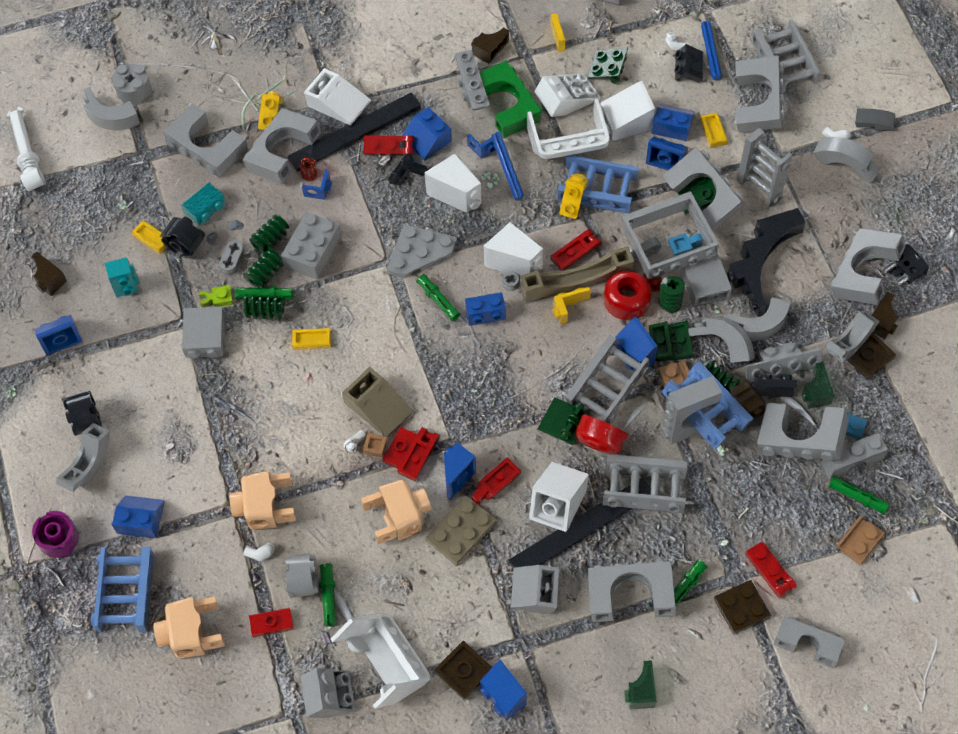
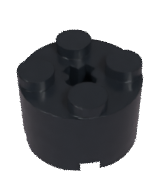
(182, 236)
(81, 412)

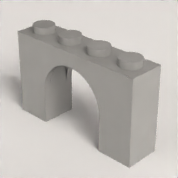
(770, 113)
(284, 126)
(213, 159)
(697, 165)
(865, 246)
(684, 403)
(824, 445)
(605, 580)

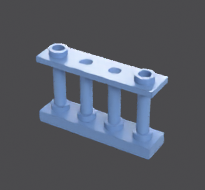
(602, 199)
(728, 405)
(141, 599)

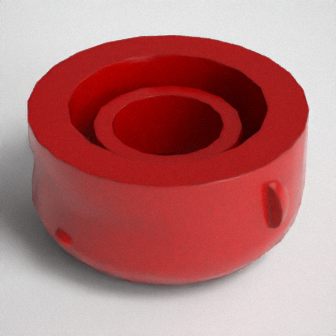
(627, 307)
(600, 435)

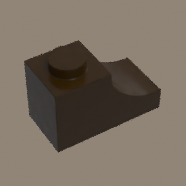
(489, 45)
(48, 276)
(886, 317)
(749, 398)

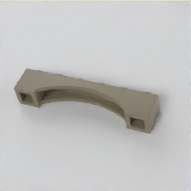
(540, 285)

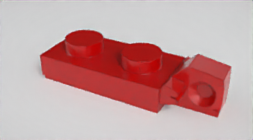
(496, 481)

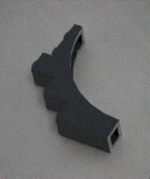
(769, 235)

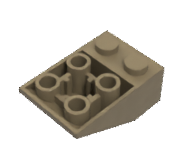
(376, 402)

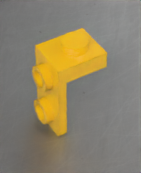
(269, 108)
(573, 195)
(565, 299)

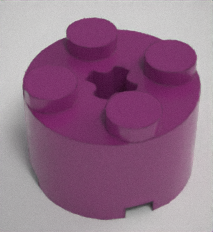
(55, 534)

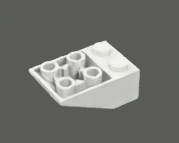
(565, 93)
(335, 97)

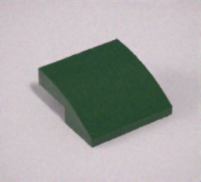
(672, 341)

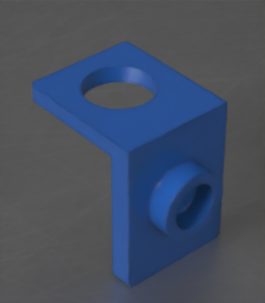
(481, 149)
(321, 191)

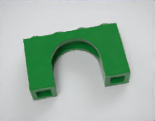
(504, 79)

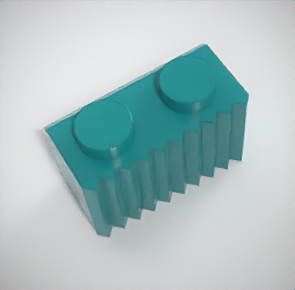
(203, 203)

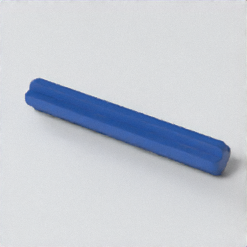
(711, 50)
(507, 166)

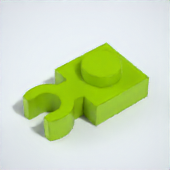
(219, 297)

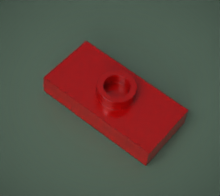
(399, 447)
(271, 622)

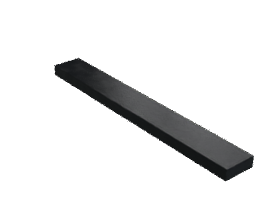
(356, 131)
(578, 530)

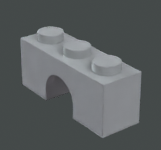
(864, 450)
(827, 645)

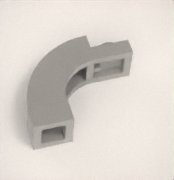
(110, 118)
(849, 153)
(767, 324)
(733, 334)
(853, 336)
(88, 460)

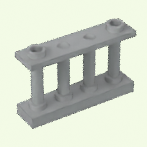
(760, 43)
(749, 167)
(599, 363)
(648, 467)

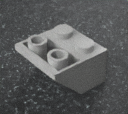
(535, 588)
(327, 693)

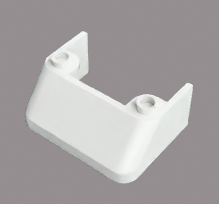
(570, 144)
(389, 654)

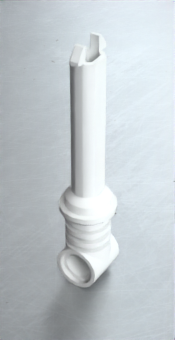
(27, 160)

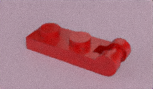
(388, 145)
(575, 250)
(418, 454)
(770, 569)

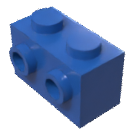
(485, 309)

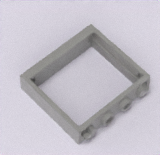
(663, 210)

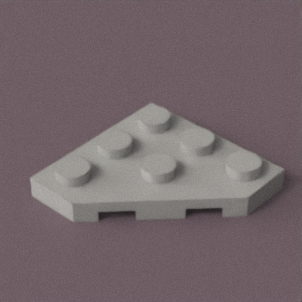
(419, 250)

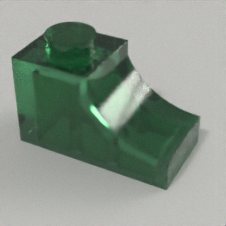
(819, 390)
(642, 692)

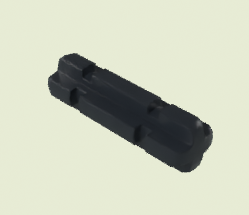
(414, 167)
(398, 171)

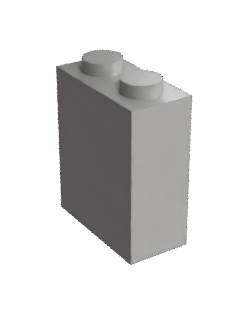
(706, 281)
(203, 332)

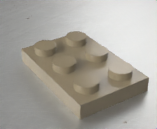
(461, 530)

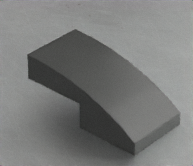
(874, 117)

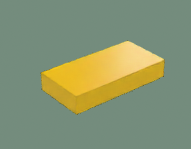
(557, 32)
(713, 130)
(149, 236)
(311, 338)

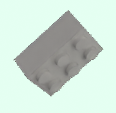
(311, 245)

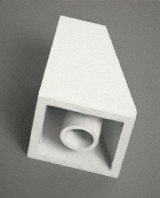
(628, 112)
(454, 184)
(513, 252)
(557, 496)

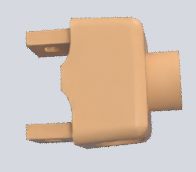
(258, 502)
(401, 508)
(183, 628)

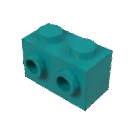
(122, 277)

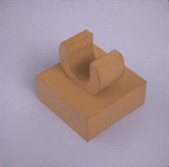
(375, 445)

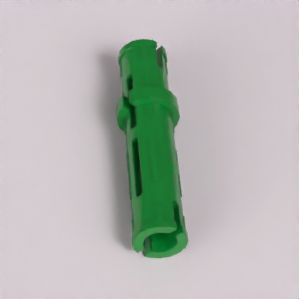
(287, 293)
(434, 293)
(859, 495)
(689, 579)
(328, 599)

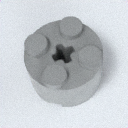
(131, 83)
(301, 576)

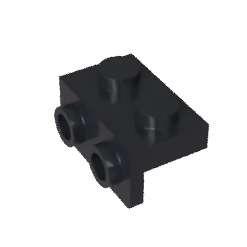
(689, 63)
(775, 386)

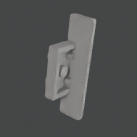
(471, 81)
(783, 360)

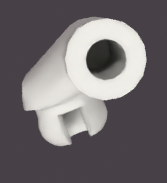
(672, 42)
(841, 133)
(351, 443)
(261, 553)

